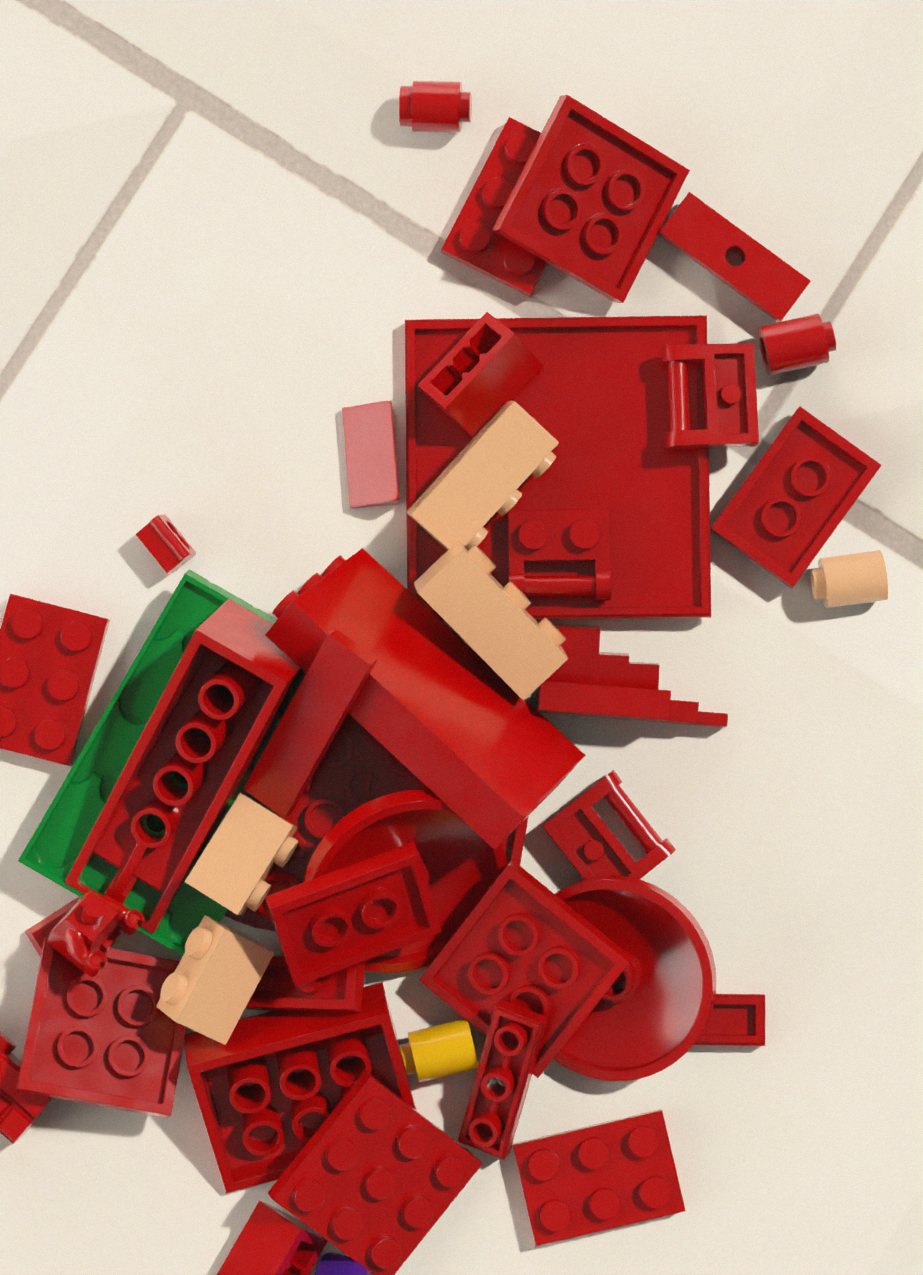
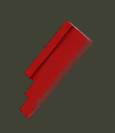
(593, 667)
(622, 703)

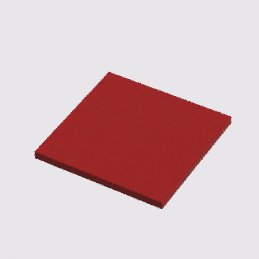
(610, 413)

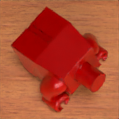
(91, 930)

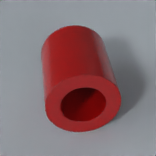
(796, 344)

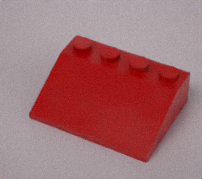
(284, 1079)

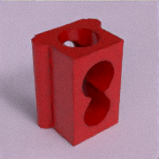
(166, 543)

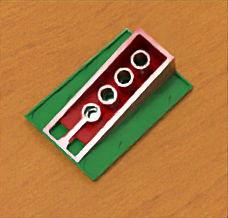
(169, 761)

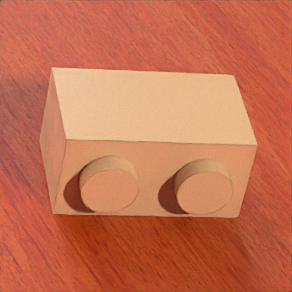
(243, 855)
(214, 979)

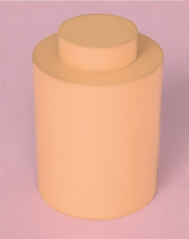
(850, 579)

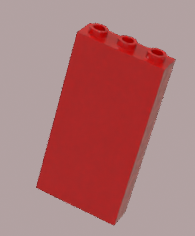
(430, 697)

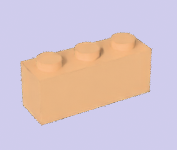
(485, 478)
(492, 618)

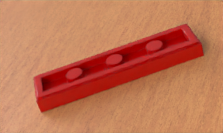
(310, 723)

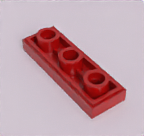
(709, 236)
(510, 1056)

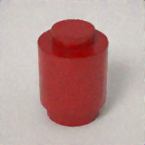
(434, 106)

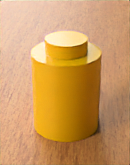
(440, 1051)

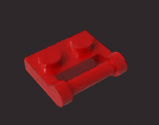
(727, 395)
(560, 537)
(593, 846)

